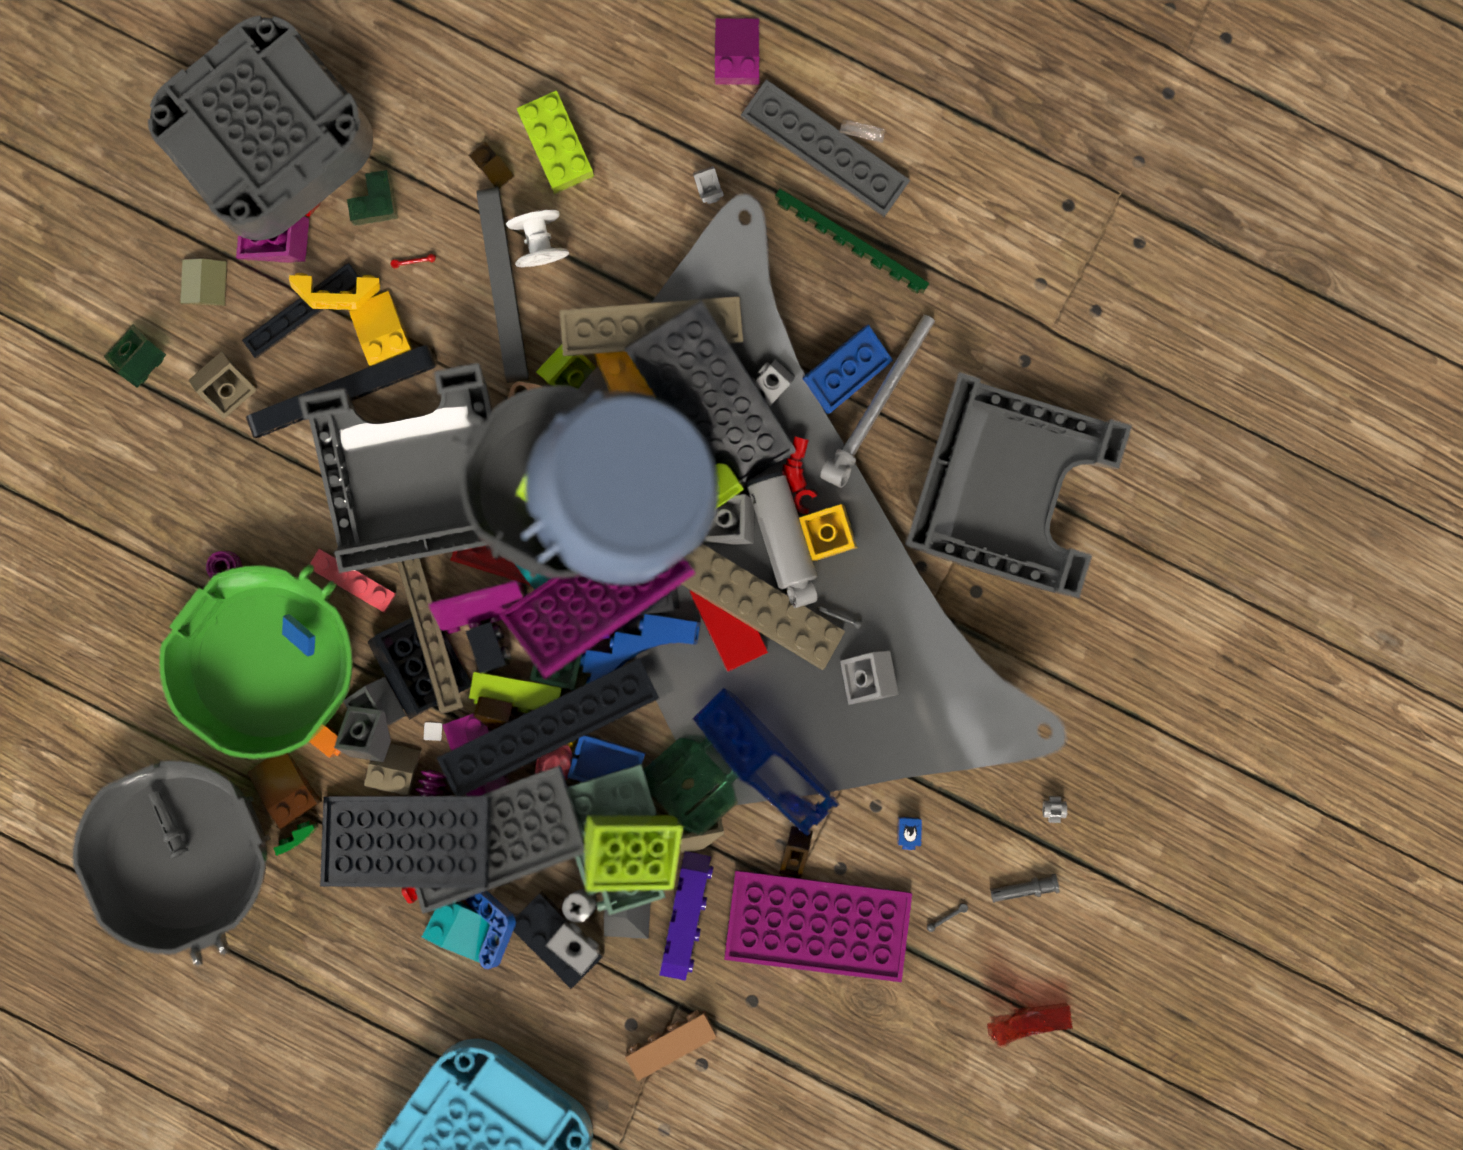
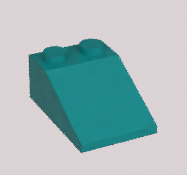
(458, 930)

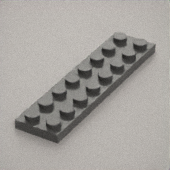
(825, 148)

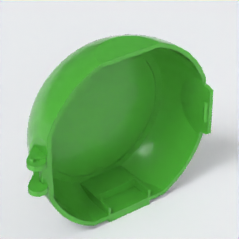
(242, 679)

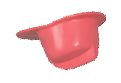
(559, 757)

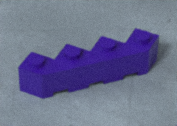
(685, 916)

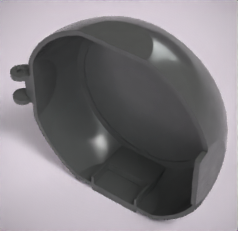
(495, 470)
(165, 901)

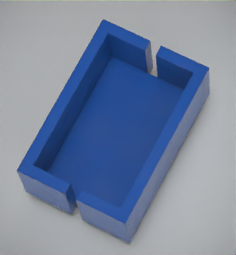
(601, 758)

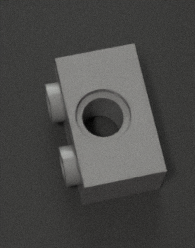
(578, 960)

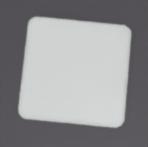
(432, 731)

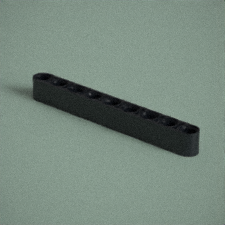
(356, 384)

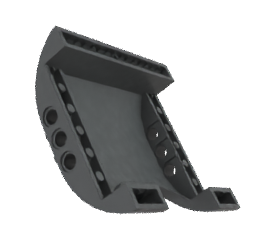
(397, 481)
(1000, 481)

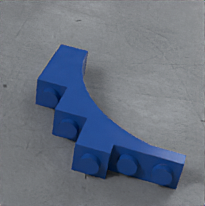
(655, 632)

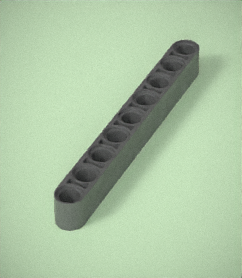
(502, 285)

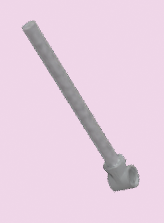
(838, 469)

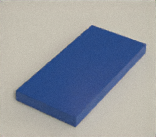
(847, 369)

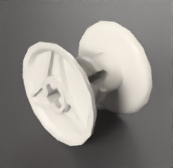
(537, 238)

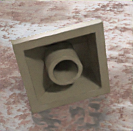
(693, 842)

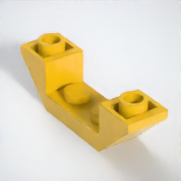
(365, 288)

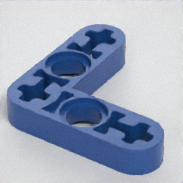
(498, 926)

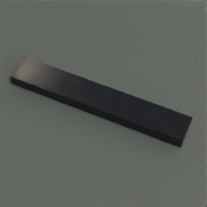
(297, 313)

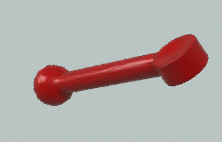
(395, 263)

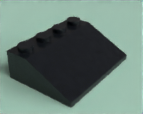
(406, 670)

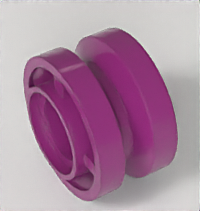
(214, 562)

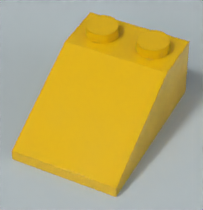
(380, 329)

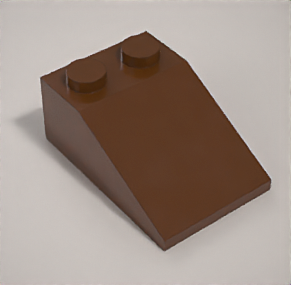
(283, 789)

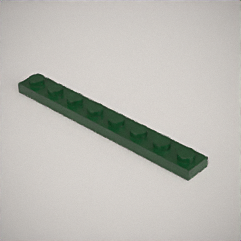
(858, 246)

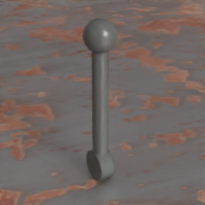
(856, 623)
(962, 908)

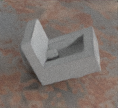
(708, 185)

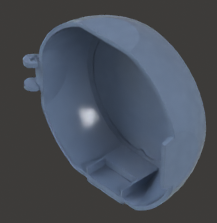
(621, 487)

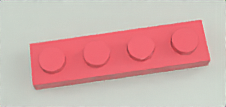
(353, 581)

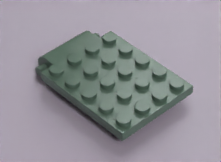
(615, 795)

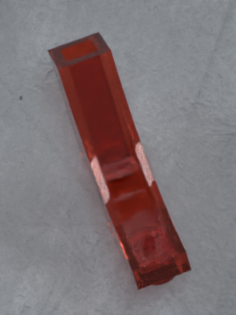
(1029, 1022)

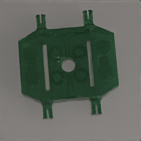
(685, 761)

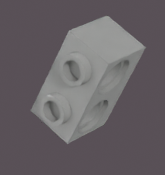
(771, 388)

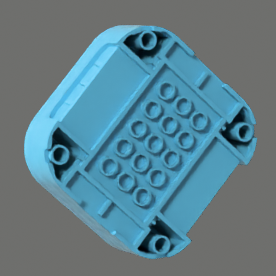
(488, 1101)

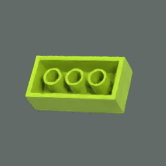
(555, 142)

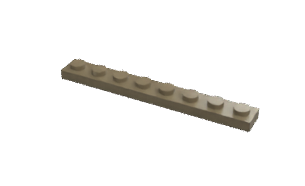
(429, 636)

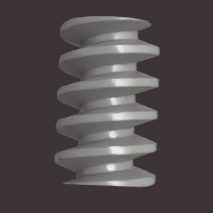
(573, 911)

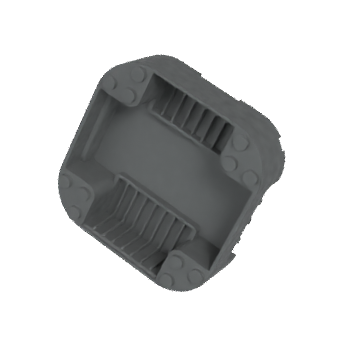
(261, 128)

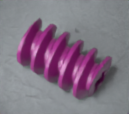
(431, 784)

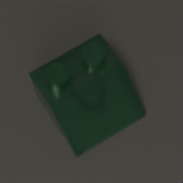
(134, 356)

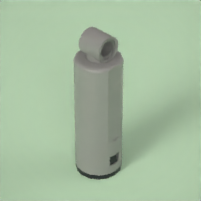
(784, 537)

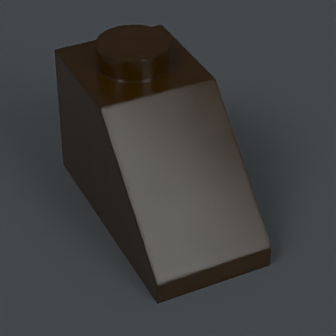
(795, 853)

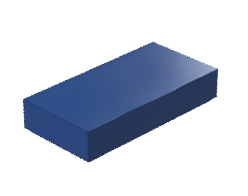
(298, 635)

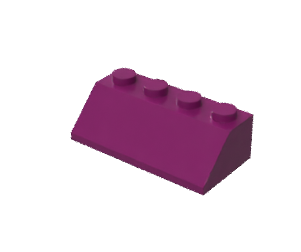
(463, 731)

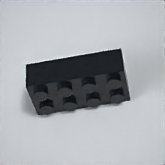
(537, 926)

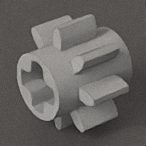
(1054, 809)

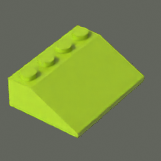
(631, 852)

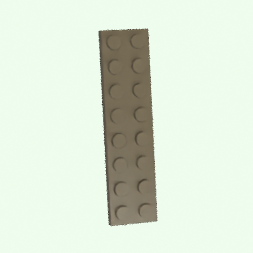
(617, 326)
(762, 606)

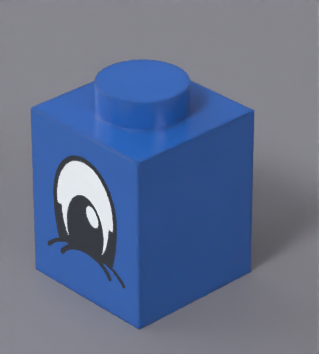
(909, 832)

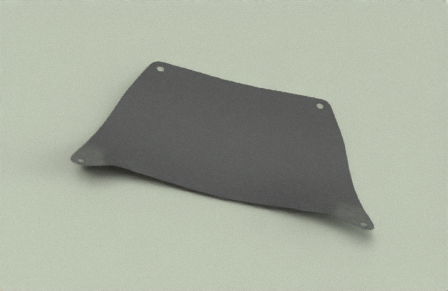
(949, 701)

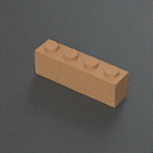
(670, 1045)

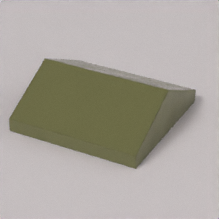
(203, 282)

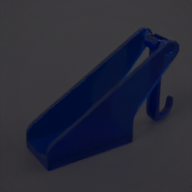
(748, 745)

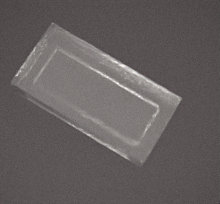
(862, 131)

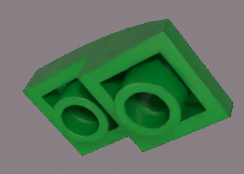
(304, 831)

